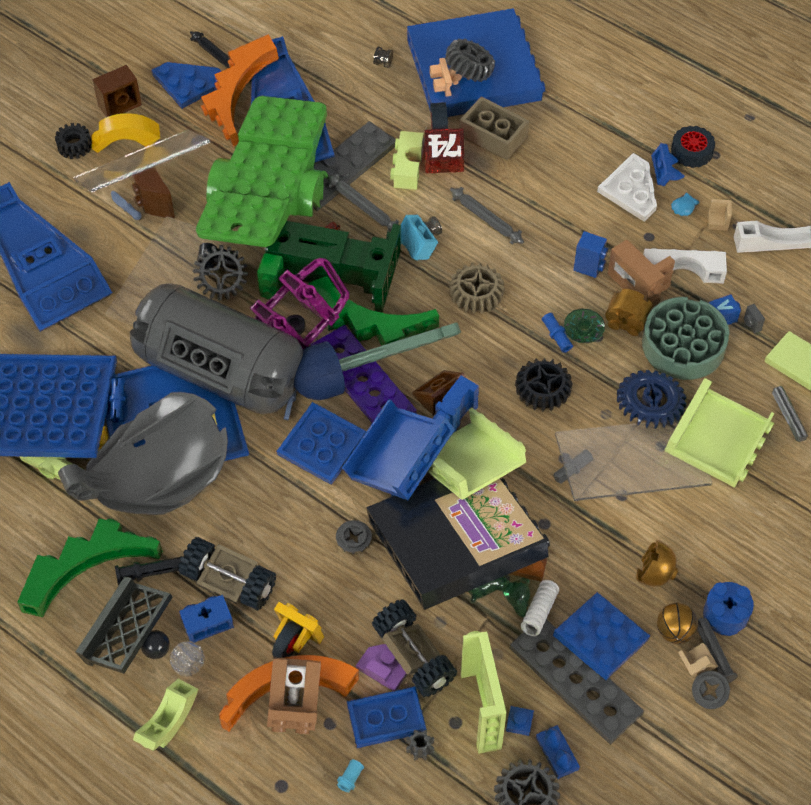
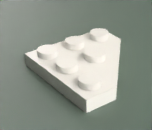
(631, 187)

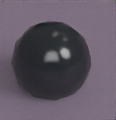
(156, 645)

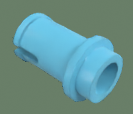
(347, 780)

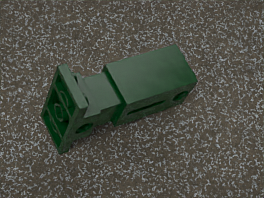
(354, 260)

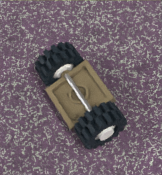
(227, 573)
(413, 648)

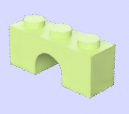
(408, 148)

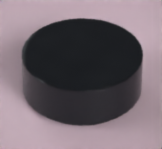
(297, 323)

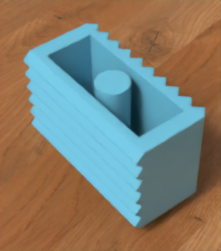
(417, 238)

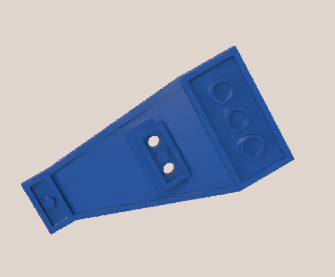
(283, 81)
(55, 282)

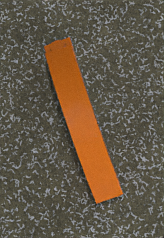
(333, 675)

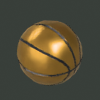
(677, 623)

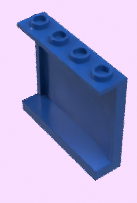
(397, 450)

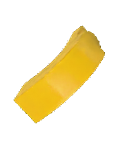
(125, 126)

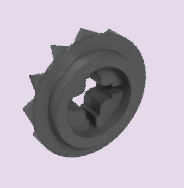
(356, 528)
(700, 687)

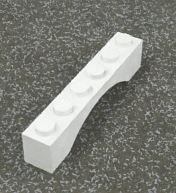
(756, 236)

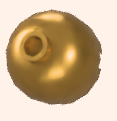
(658, 565)

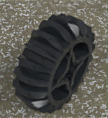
(535, 391)

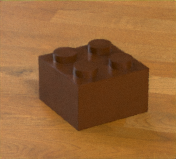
(117, 91)

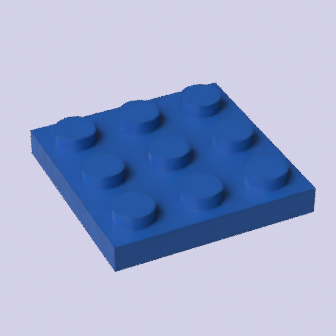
(321, 443)
(601, 636)

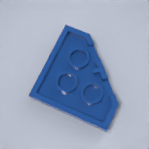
(185, 81)

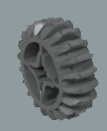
(470, 60)
(230, 272)
(517, 787)

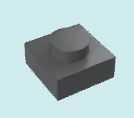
(754, 318)

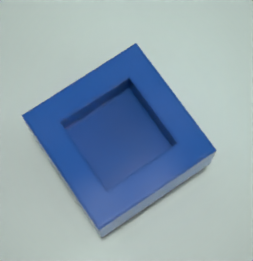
(519, 720)

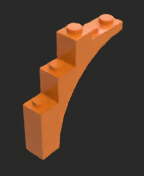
(243, 65)

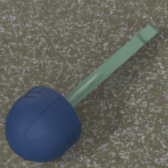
(321, 371)

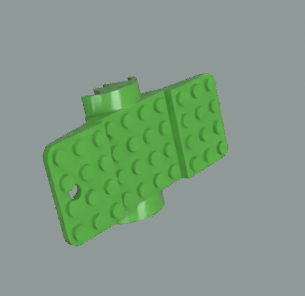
(267, 174)

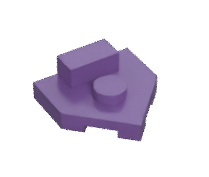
(382, 666)

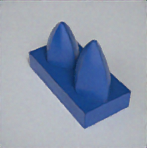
(663, 164)
(557, 752)

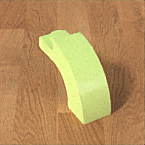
(169, 716)

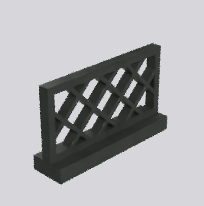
(111, 620)

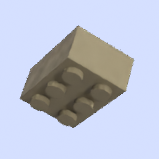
(494, 128)

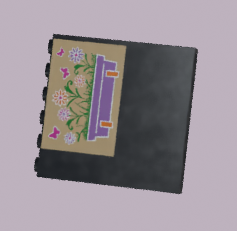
(455, 543)

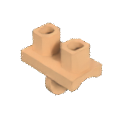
(446, 76)

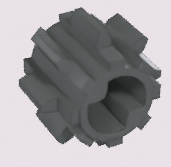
(420, 737)

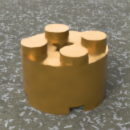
(628, 311)

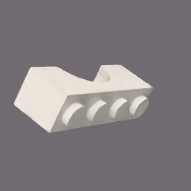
(706, 264)

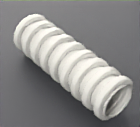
(540, 608)

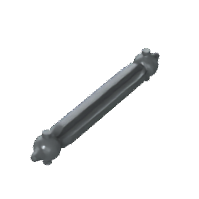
(360, 201)
(486, 215)

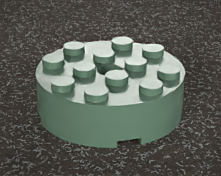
(685, 338)

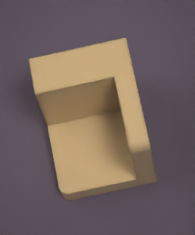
(719, 214)
(698, 660)

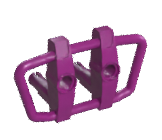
(314, 301)

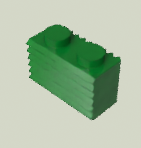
(268, 273)

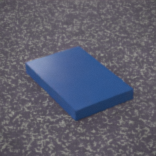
(386, 717)

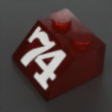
(444, 150)

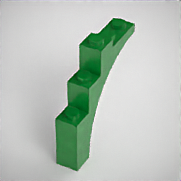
(368, 323)
(78, 555)

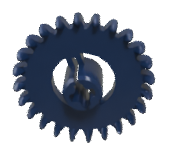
(649, 407)

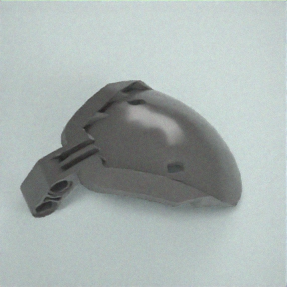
(172, 467)

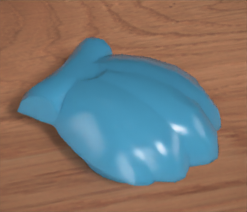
(684, 205)

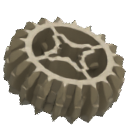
(489, 289)

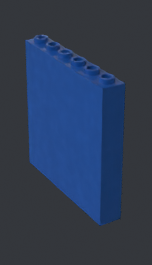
(499, 32)

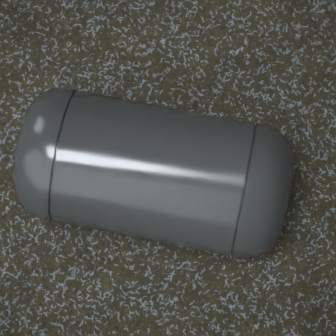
(216, 348)

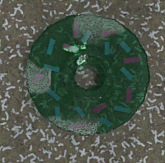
(584, 319)

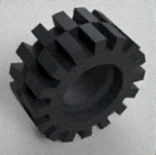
(77, 148)

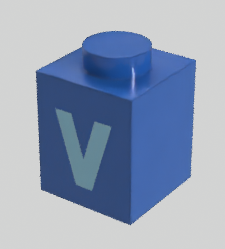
(728, 308)

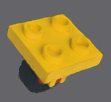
(294, 631)

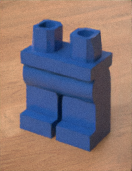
(458, 401)

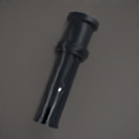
(139, 571)

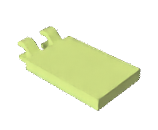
(792, 358)

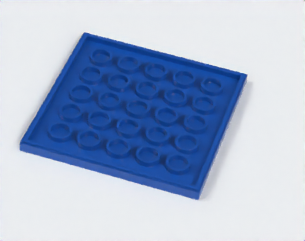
(53, 404)

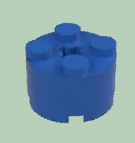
(728, 608)

